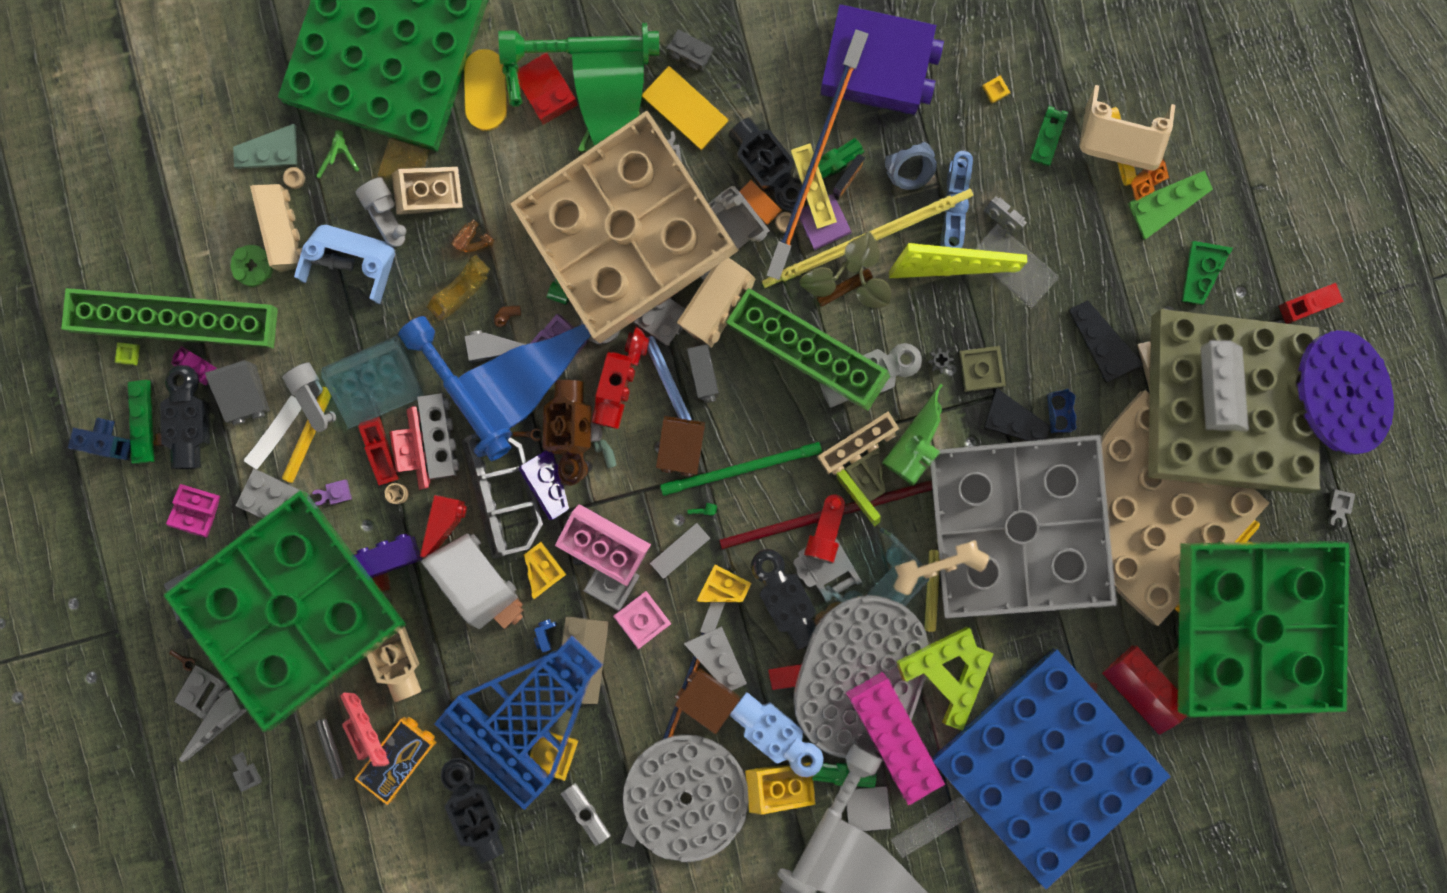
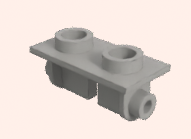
(1012, 222)

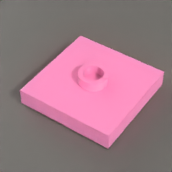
(642, 620)

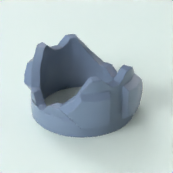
(894, 161)

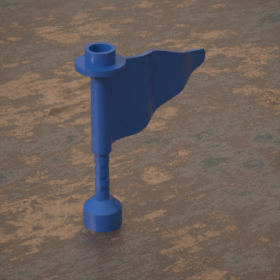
(503, 389)

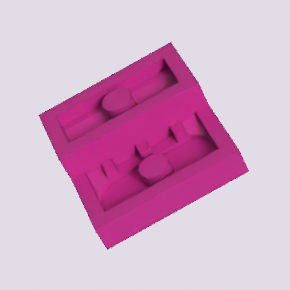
(193, 510)

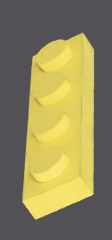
(817, 194)

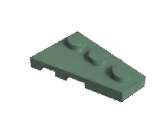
(269, 150)

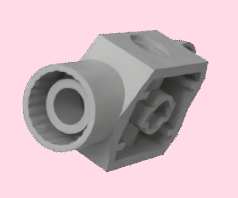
(889, 362)

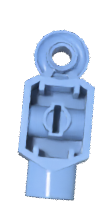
(776, 735)

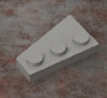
(717, 657)

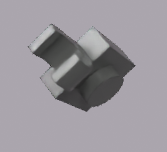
(246, 775)

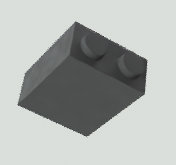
(703, 373)

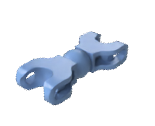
(957, 182)

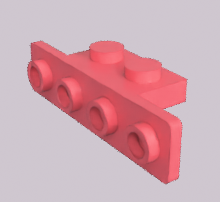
(408, 449)
(360, 732)

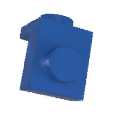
(542, 641)

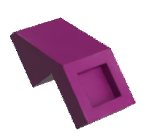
(186, 357)

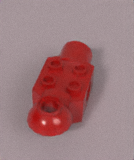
(610, 398)

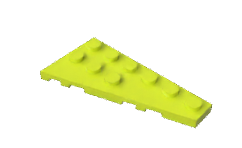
(931, 260)

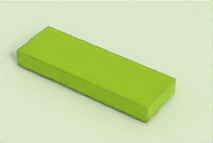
(858, 497)

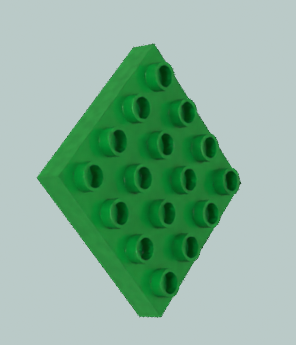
(383, 64)
(284, 610)
(1263, 628)

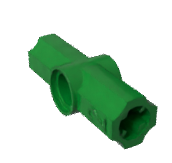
(837, 159)
(837, 774)

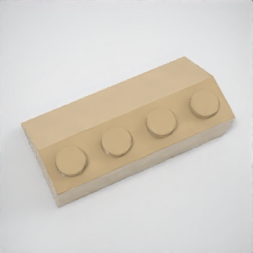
(277, 226)
(715, 301)

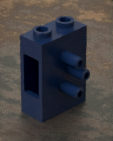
(100, 441)

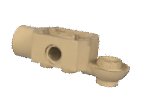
(395, 665)

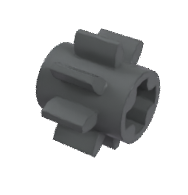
(944, 356)

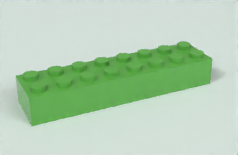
(808, 349)

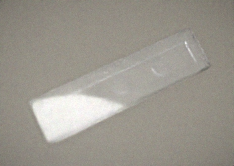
(931, 827)

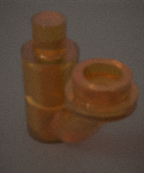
(466, 234)

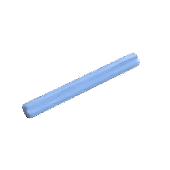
(667, 379)

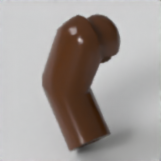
(505, 313)

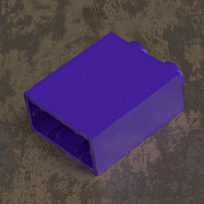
(891, 62)

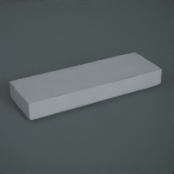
(680, 550)

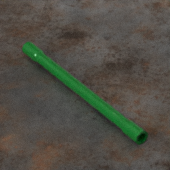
(802, 452)

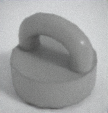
(596, 432)

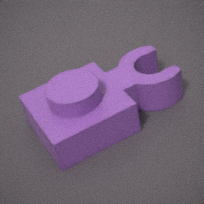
(336, 493)

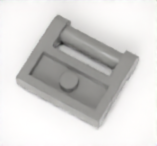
(196, 687)

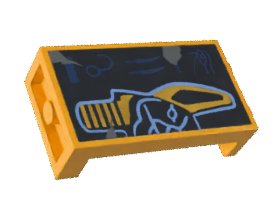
(404, 750)

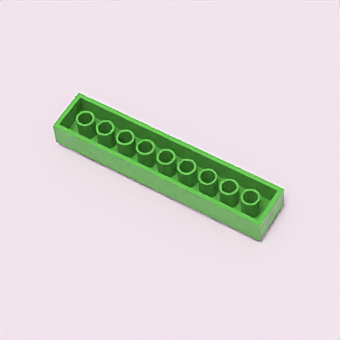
(169, 318)

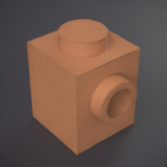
(510, 614)

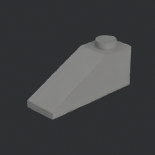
(487, 346)

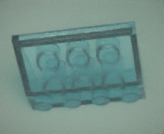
(372, 382)

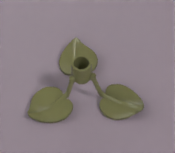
(858, 252)

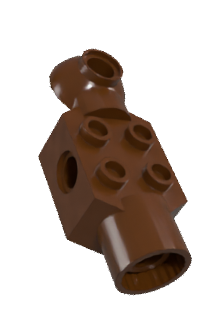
(568, 429)

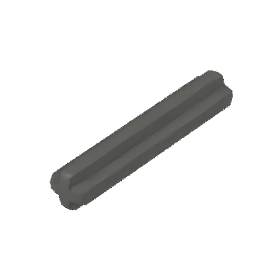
(330, 748)

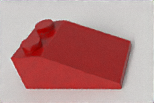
(545, 88)
(443, 519)

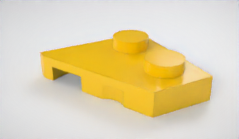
(542, 569)

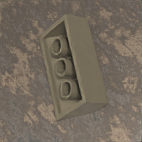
(593, 637)

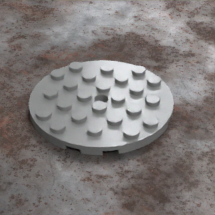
(689, 829)

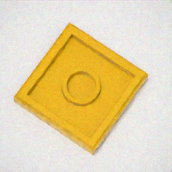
(545, 753)

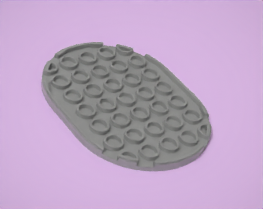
(845, 651)

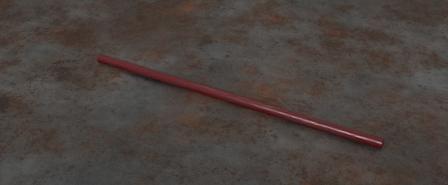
(814, 517)

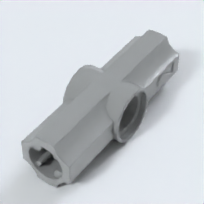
(593, 826)

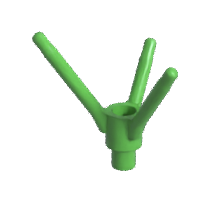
(338, 146)

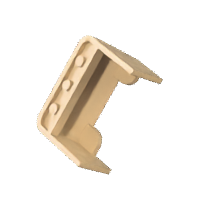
(1124, 140)

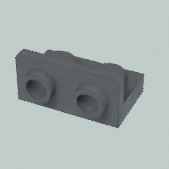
(689, 50)

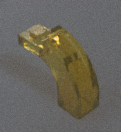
(460, 290)

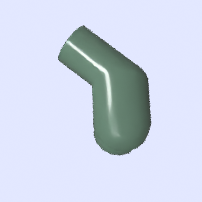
(608, 453)

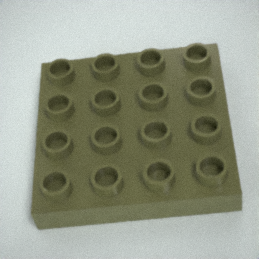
(1279, 445)

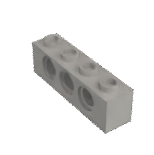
(427, 406)

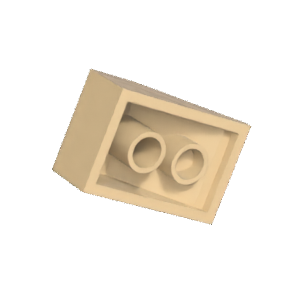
(426, 190)

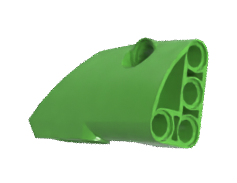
(915, 443)

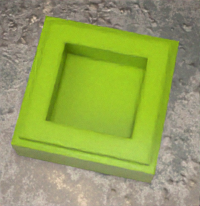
(127, 353)

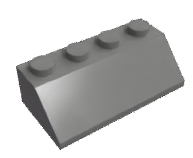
(1224, 386)

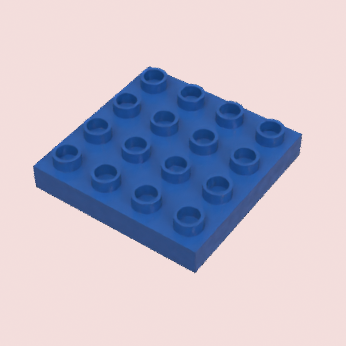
(1050, 768)

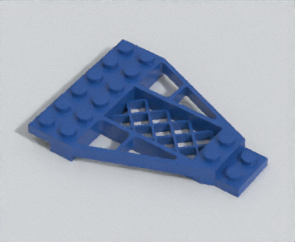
(495, 750)

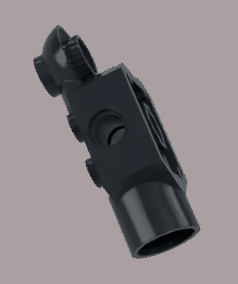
(766, 161)
(184, 419)
(785, 598)
(472, 811)

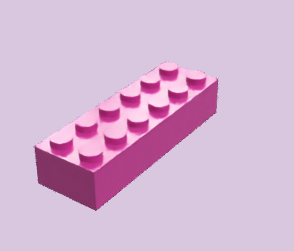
(895, 738)

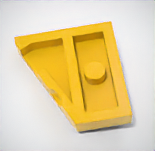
(724, 587)

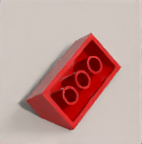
(1145, 689)

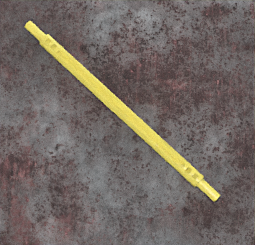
(878, 233)

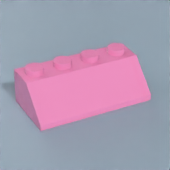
(602, 544)

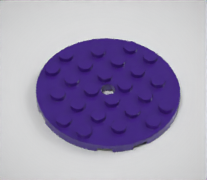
(1342, 421)

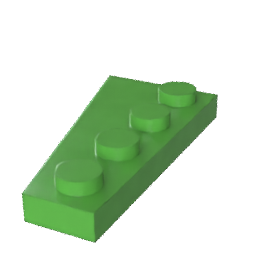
(1166, 203)

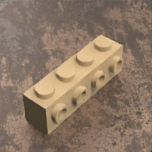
(860, 441)

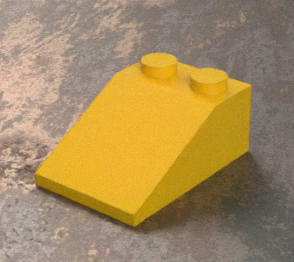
(778, 789)

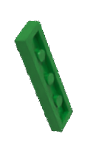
(141, 421)

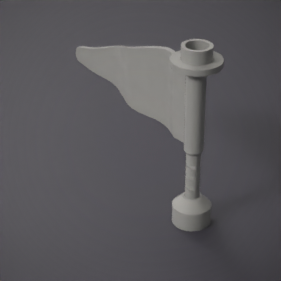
(843, 856)

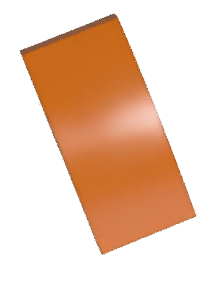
(1144, 182)
(760, 202)

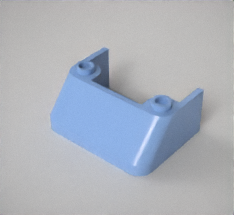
(376, 254)

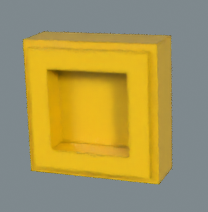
(996, 89)

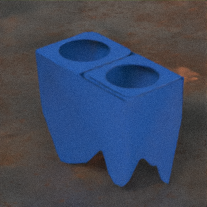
(1053, 413)

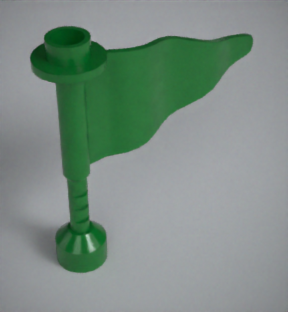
(605, 73)

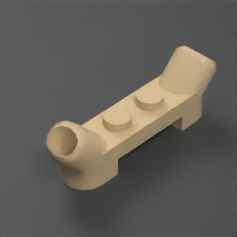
(967, 554)

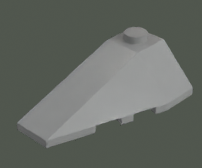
(221, 715)

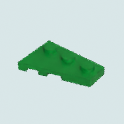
(1202, 269)

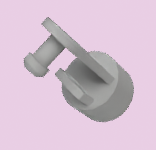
(377, 200)
(305, 386)

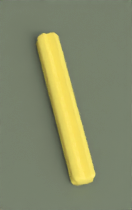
(932, 596)

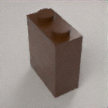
(680, 445)
(706, 700)

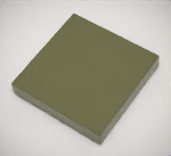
(982, 368)

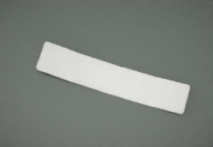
(274, 433)

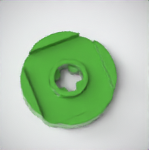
(242, 273)

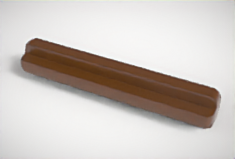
(845, 287)

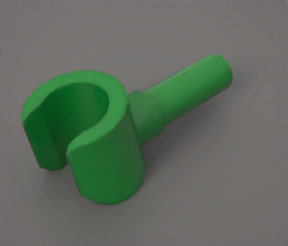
(710, 509)

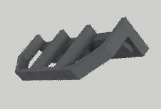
(488, 506)

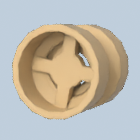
(393, 495)

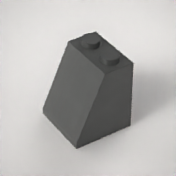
(238, 392)

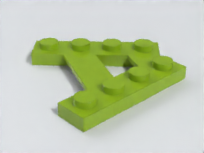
(961, 692)

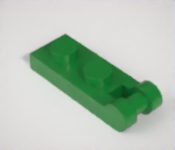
(1048, 137)

